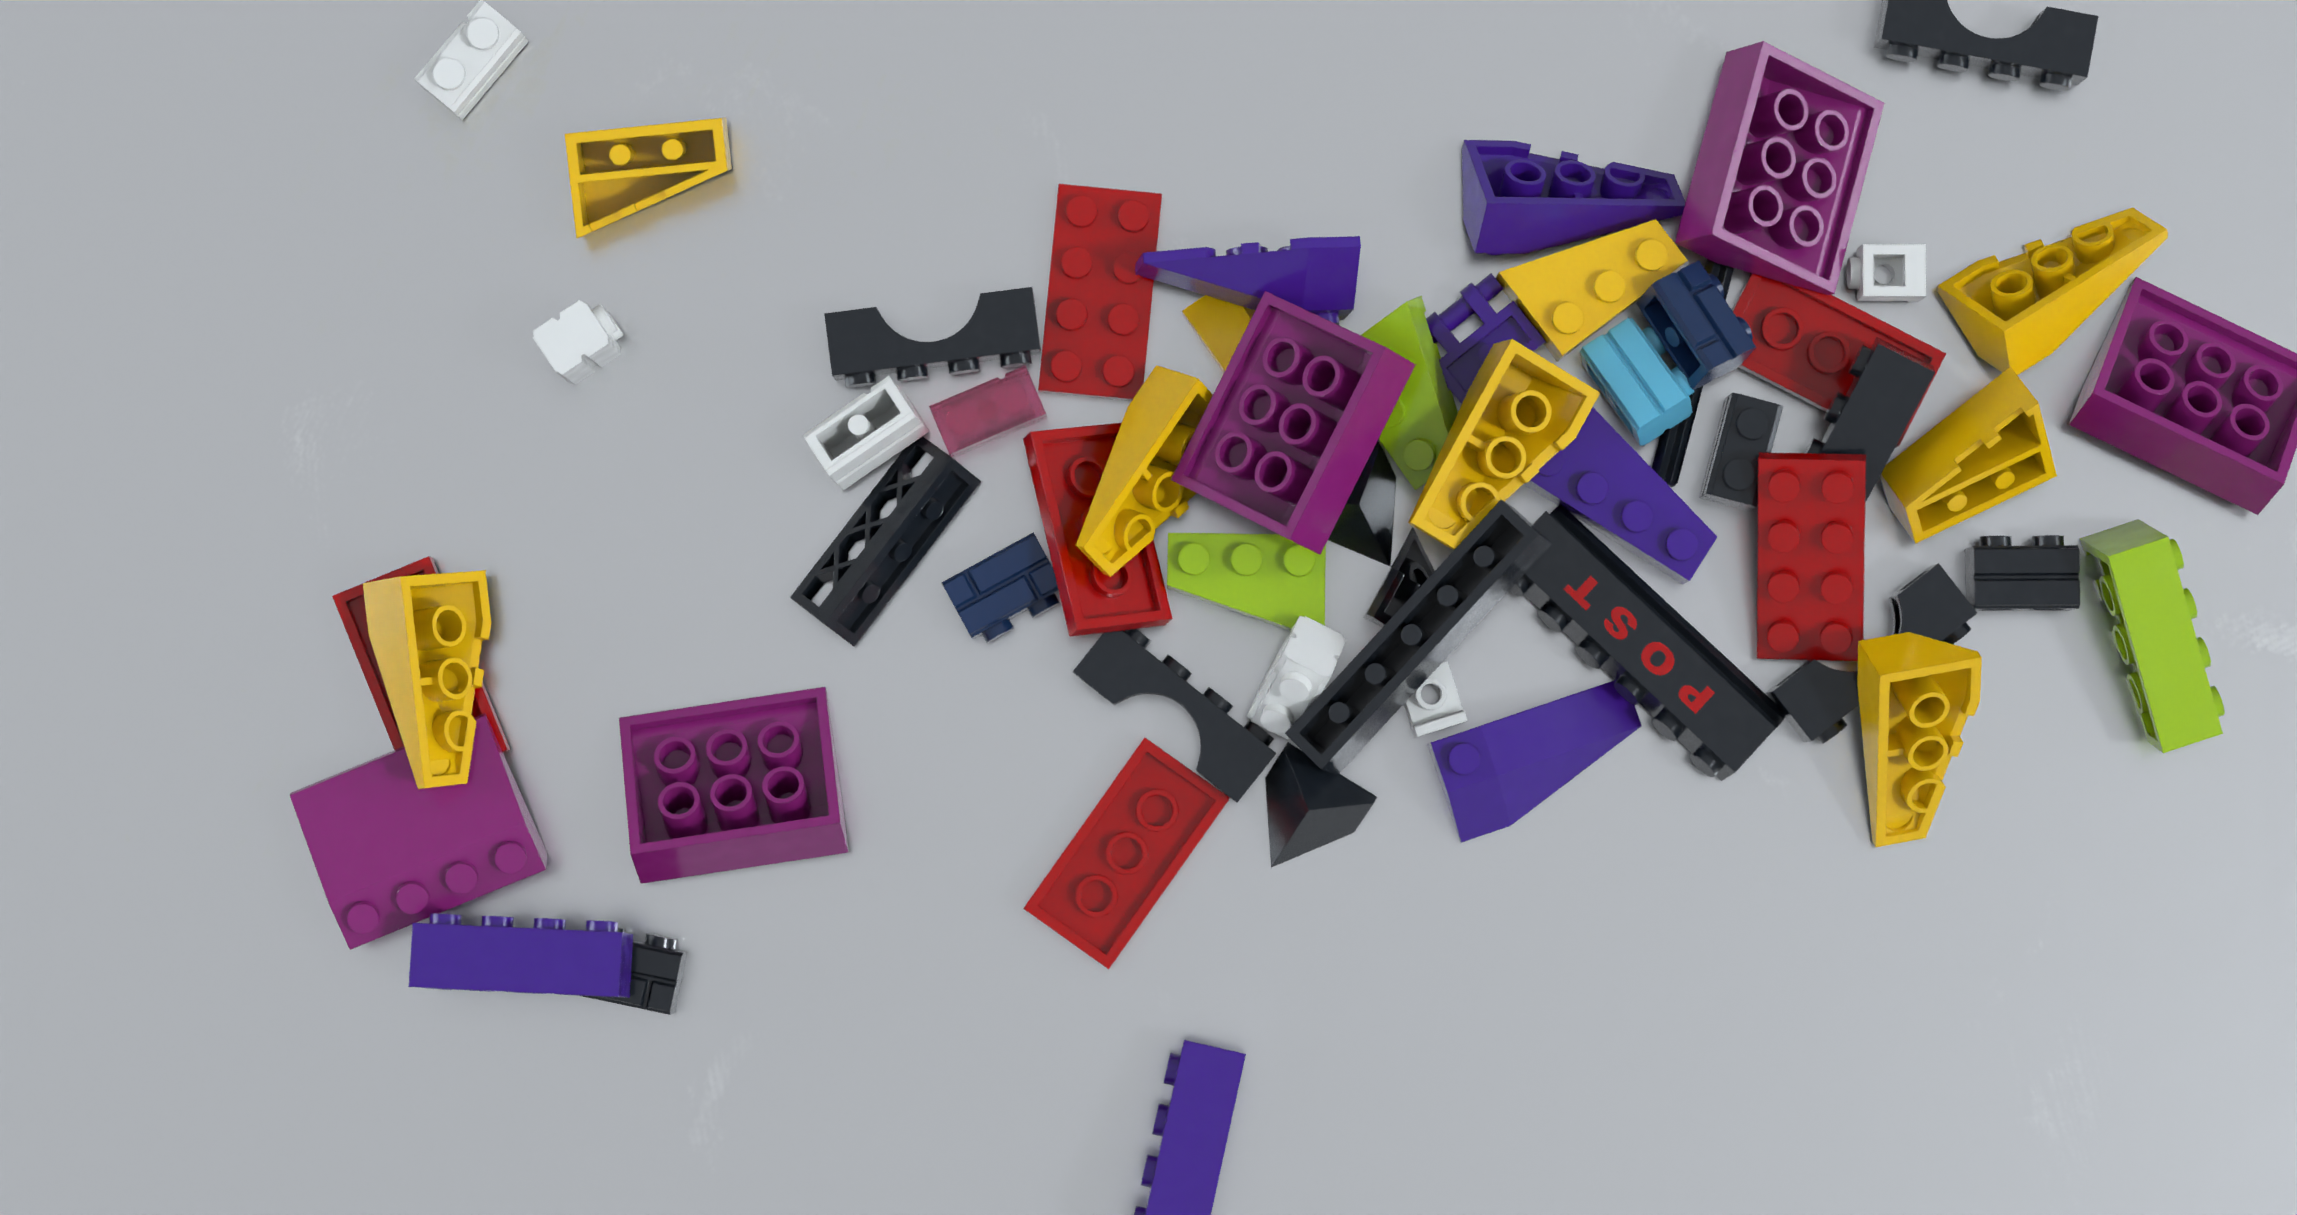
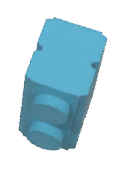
(1637, 380)

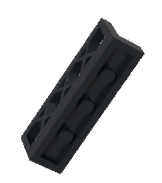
(891, 543)

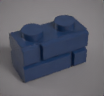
(1697, 324)
(1003, 587)

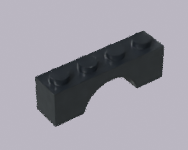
(2053, 48)
(999, 329)
(1820, 696)
(1229, 753)

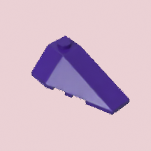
(1539, 202)
(1308, 273)
(1517, 762)

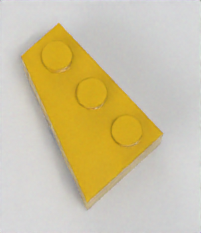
(639, 166)
(1590, 284)
(1970, 460)

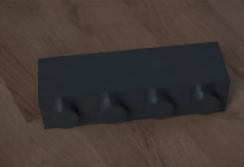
(1875, 407)

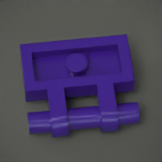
(1466, 358)

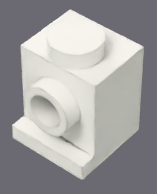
(1906, 266)
(1445, 713)

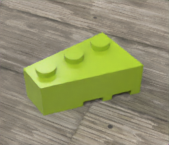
(1425, 405)
(1249, 575)

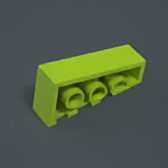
(2156, 634)

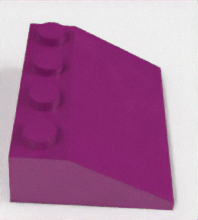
(1780, 169)
(2194, 397)
(1293, 422)
(732, 785)
(409, 851)

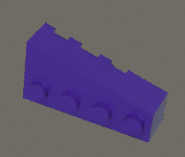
(1625, 500)
(521, 959)
(1192, 1130)

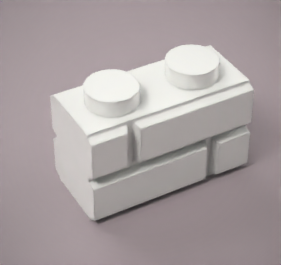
(471, 59)
(579, 340)
(865, 433)
(1296, 675)

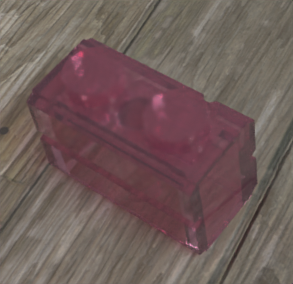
(988, 412)

